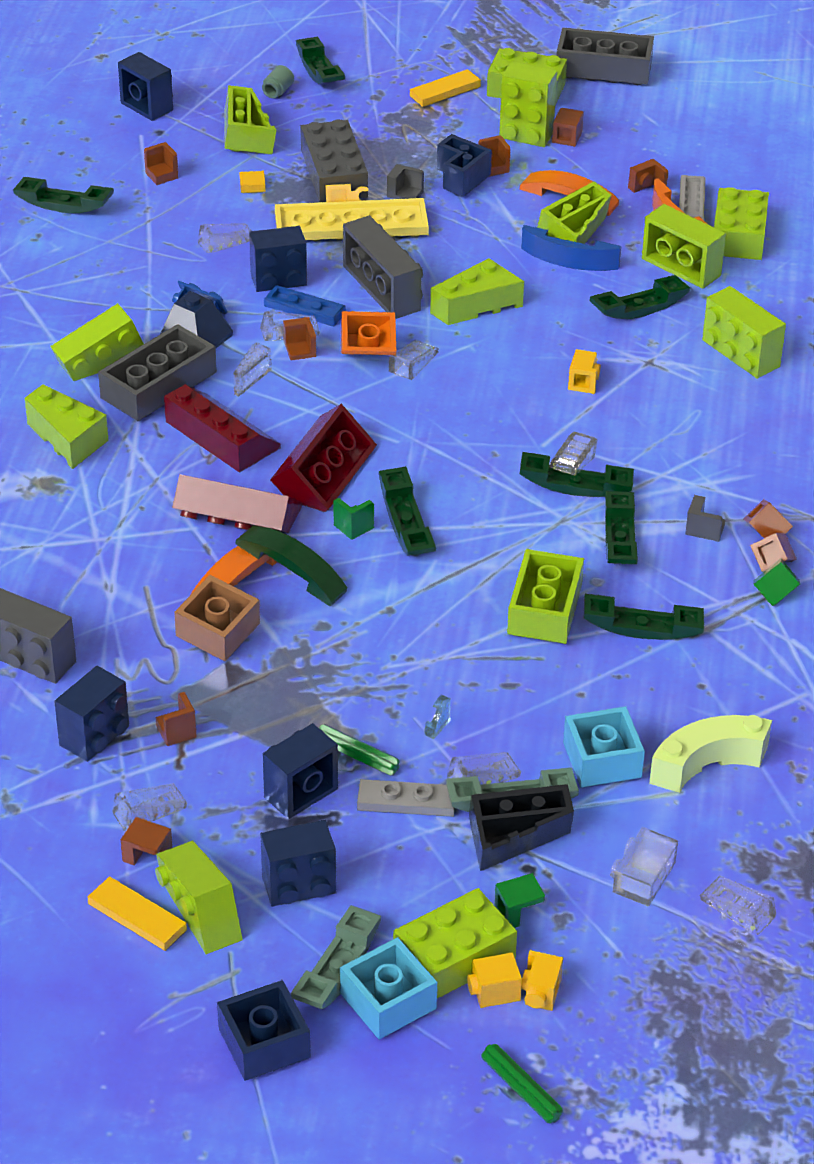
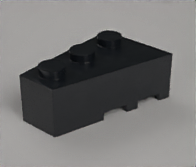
(518, 821)

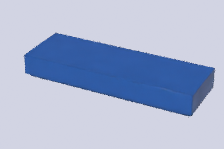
(296, 302)

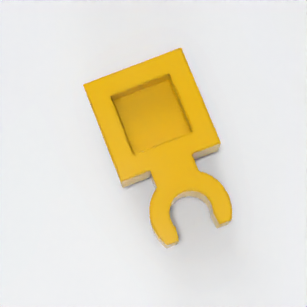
(343, 192)

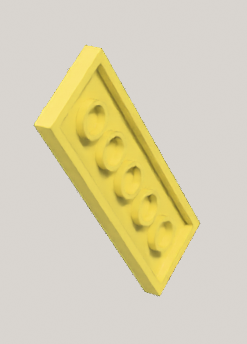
(326, 219)

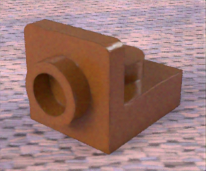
(645, 173)

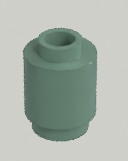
(277, 81)

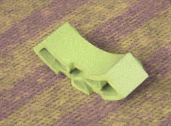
(707, 741)

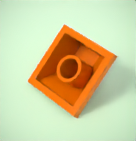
(368, 333)

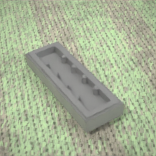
(692, 195)
(404, 798)

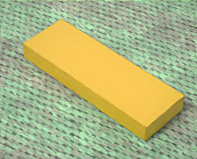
(445, 88)
(137, 913)

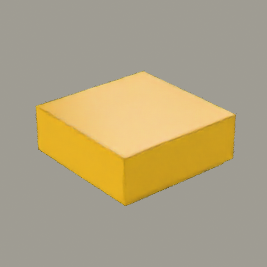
(252, 181)

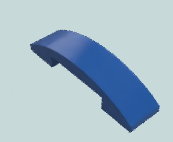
(570, 254)

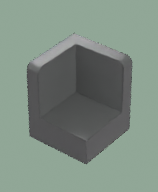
(405, 182)
(701, 523)

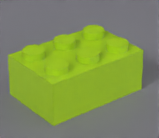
(506, 55)
(527, 103)
(743, 220)
(683, 246)
(743, 332)
(545, 596)
(455, 935)

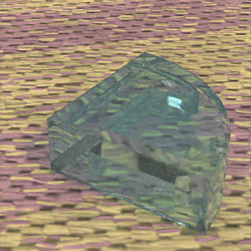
(440, 718)

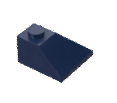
(199, 317)

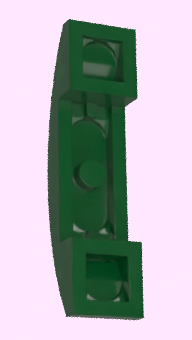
(316, 63)
(37, 193)
(664, 293)
(585, 483)
(404, 512)
(620, 528)
(298, 558)
(643, 624)

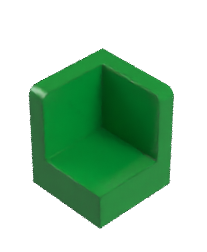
(353, 520)
(776, 582)
(517, 894)

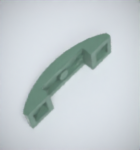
(462, 788)
(351, 941)

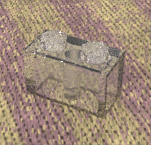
(644, 866)

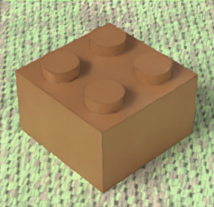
(217, 617)

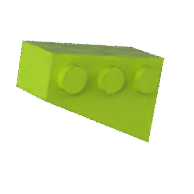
(245, 123)
(576, 214)
(475, 291)
(97, 343)
(66, 423)
(200, 895)

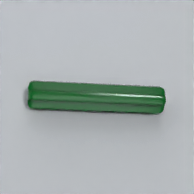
(362, 752)
(522, 1083)

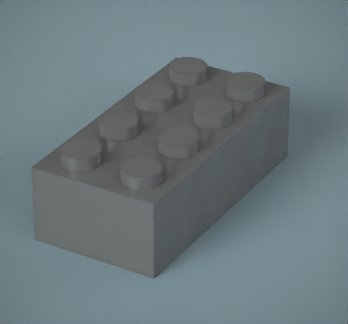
(606, 55)
(333, 156)
(382, 266)
(153, 370)
(35, 637)

